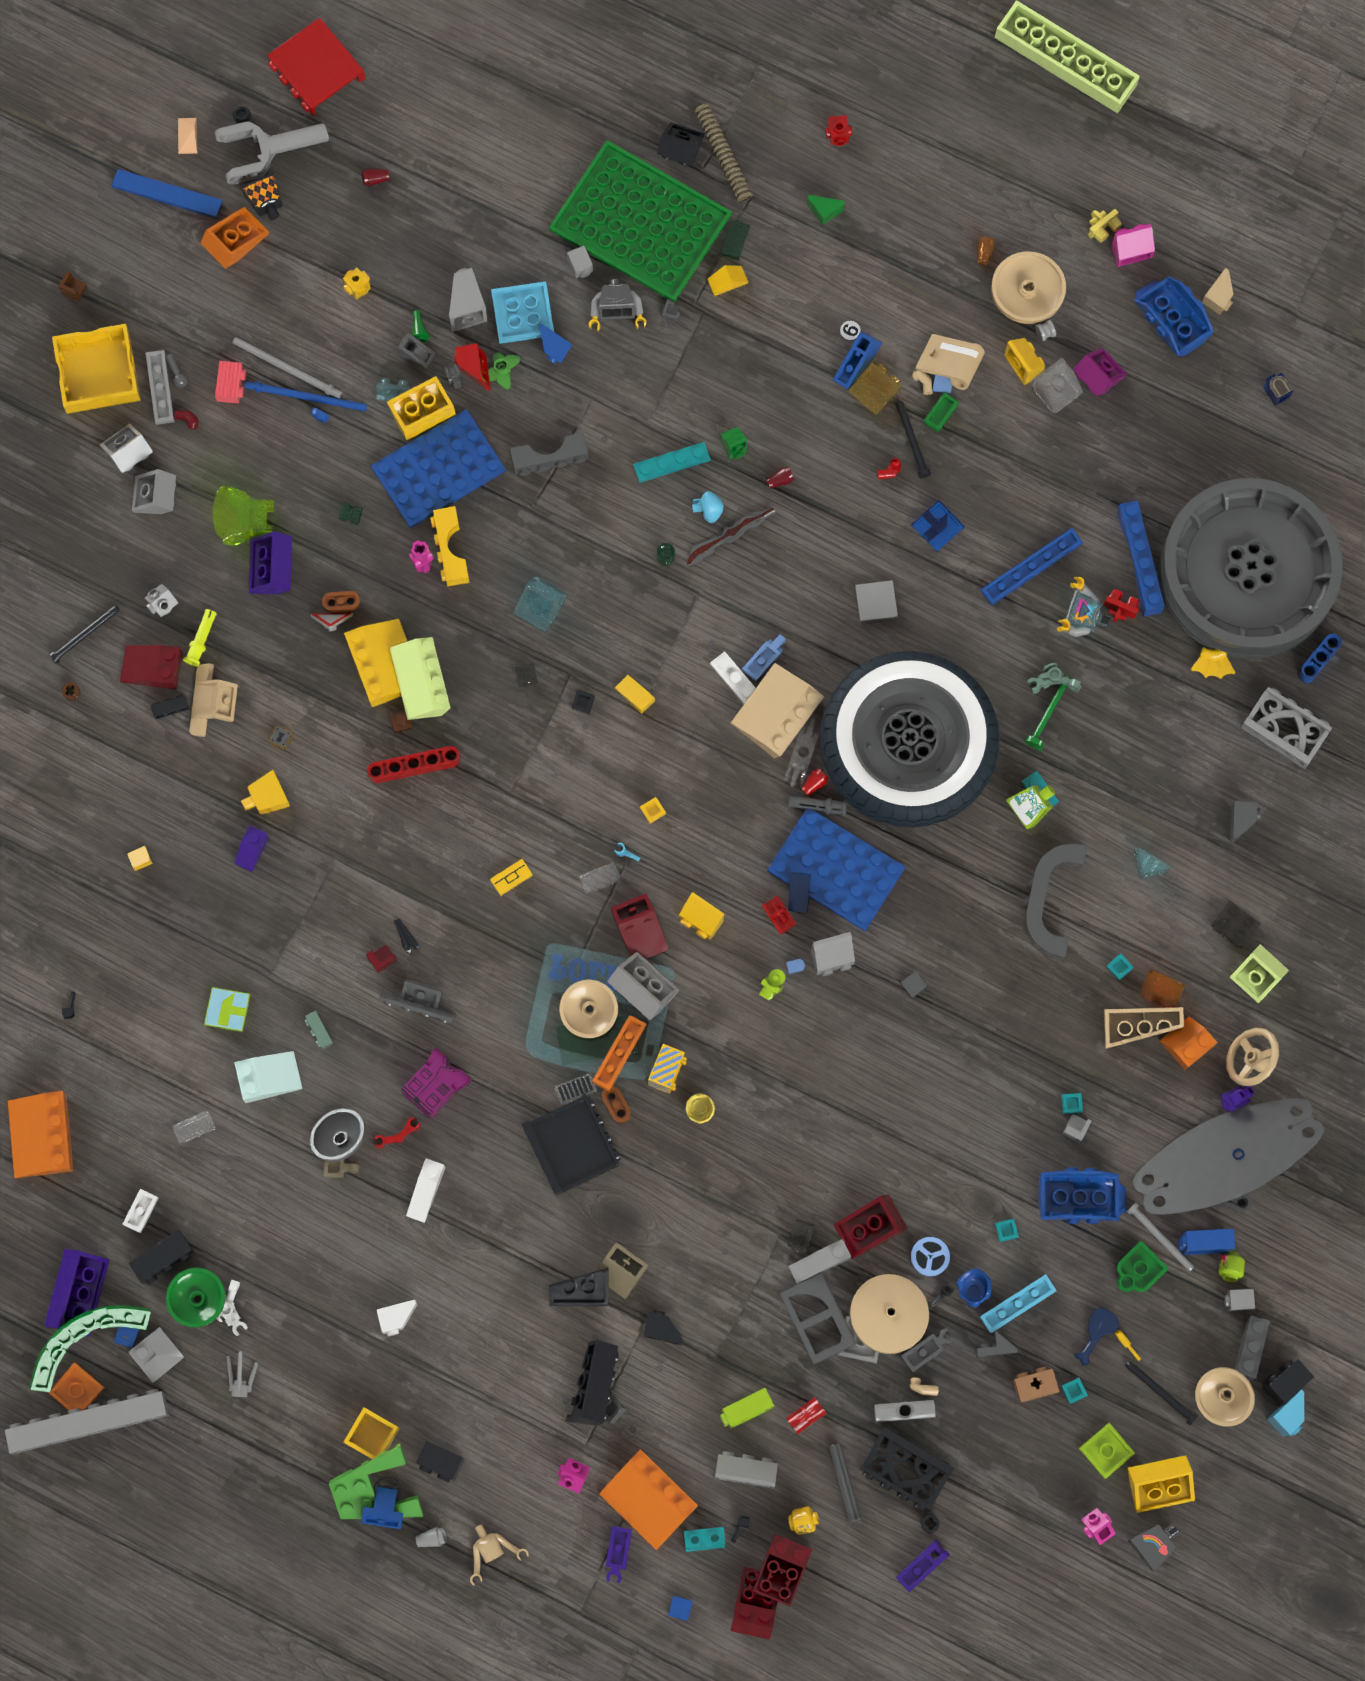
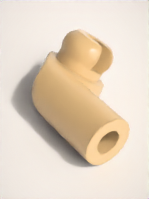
(925, 379)
(923, 1389)

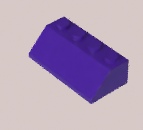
(76, 1287)

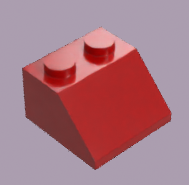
(474, 364)

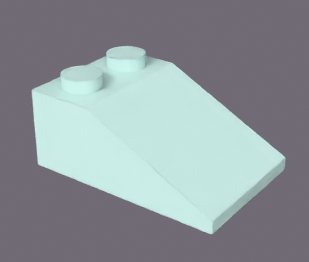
(268, 1076)

